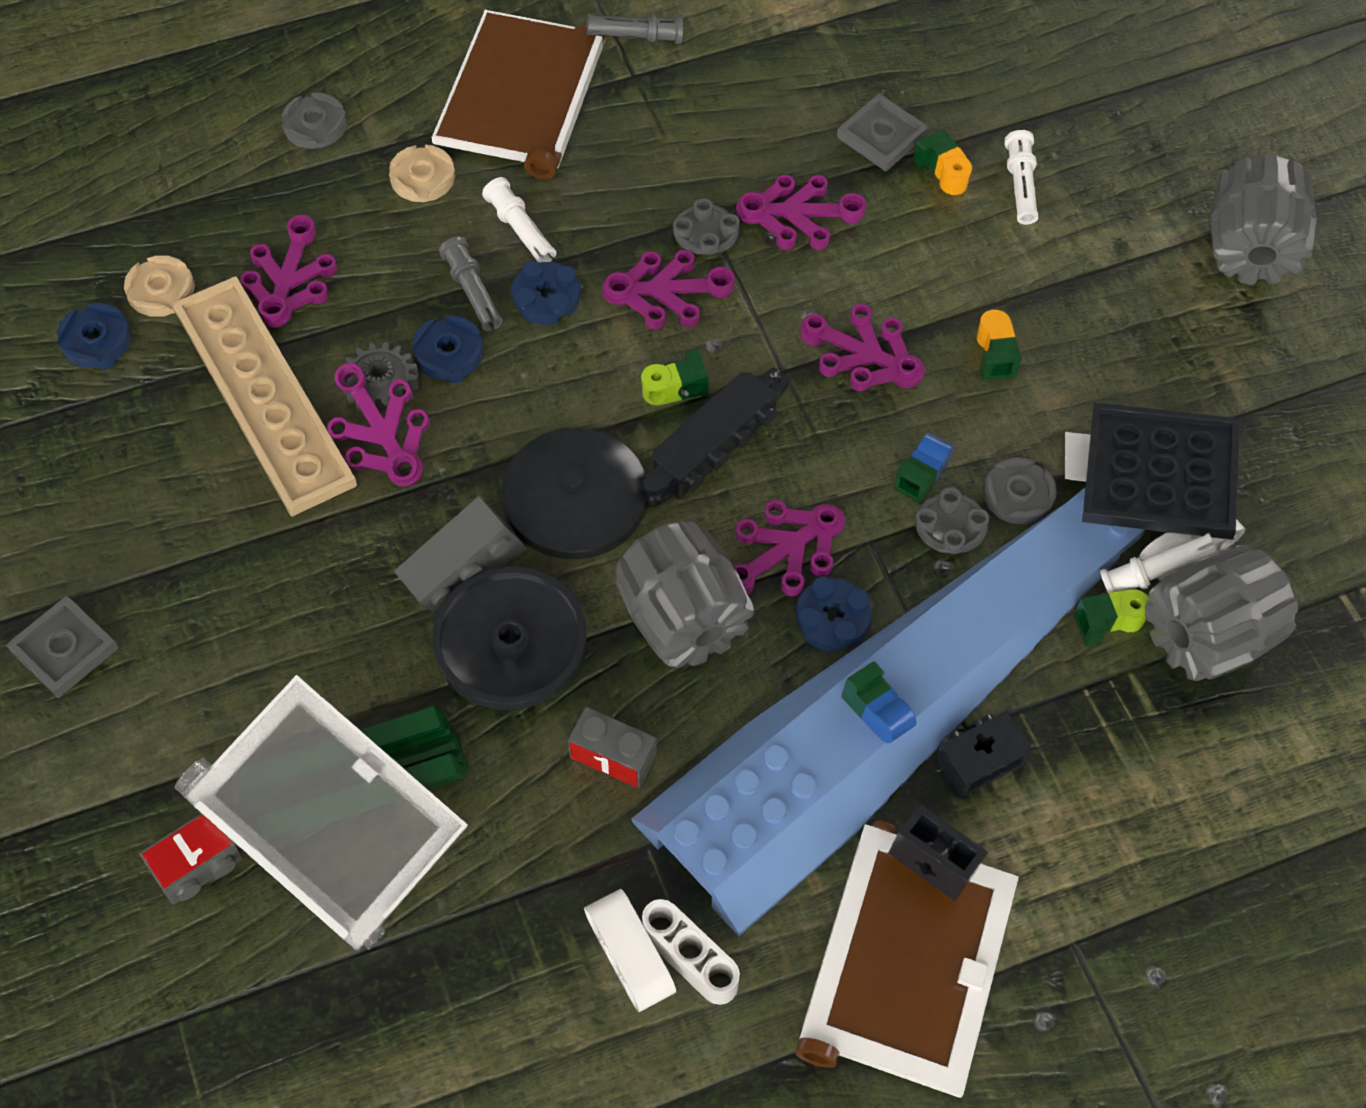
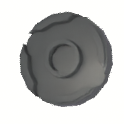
(314, 120)
(1019, 491)

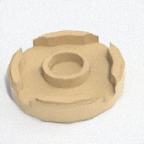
(422, 173)
(157, 285)

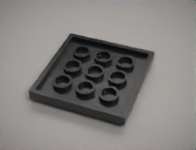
(1162, 471)

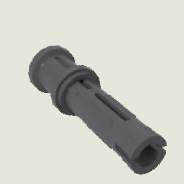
(650, 28)
(466, 272)

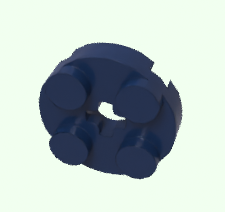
(545, 275)
(96, 352)
(448, 365)
(828, 595)

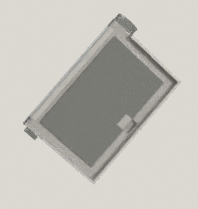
(324, 812)

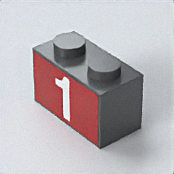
(612, 747)
(190, 858)

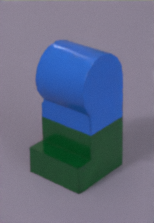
(923, 467)
(878, 703)

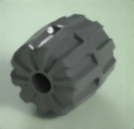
(1263, 219)
(683, 593)
(1221, 612)

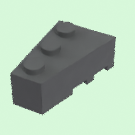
(462, 548)

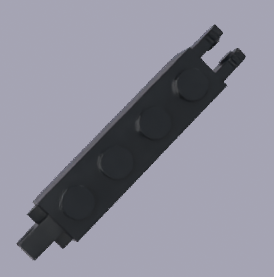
(713, 434)

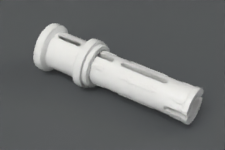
(1026, 207)
(512, 211)
(1140, 572)

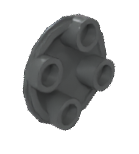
(706, 228)
(951, 522)

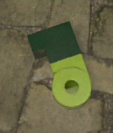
(675, 380)
(1110, 613)

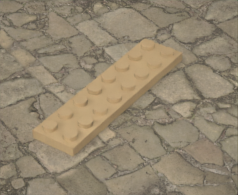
(264, 396)

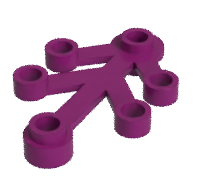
(759, 209)
(301, 232)
(664, 288)
(864, 352)
(383, 430)
(790, 543)

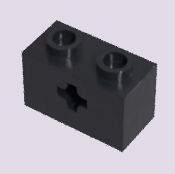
(972, 769)
(937, 852)

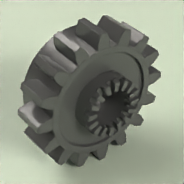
(381, 369)

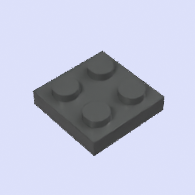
(882, 132)
(62, 646)

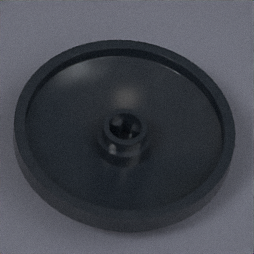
(574, 493)
(509, 638)

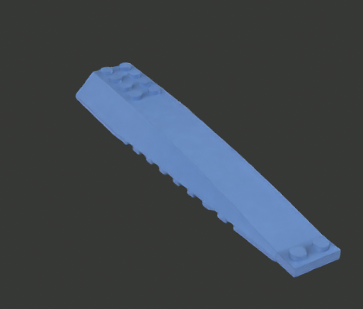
(815, 773)

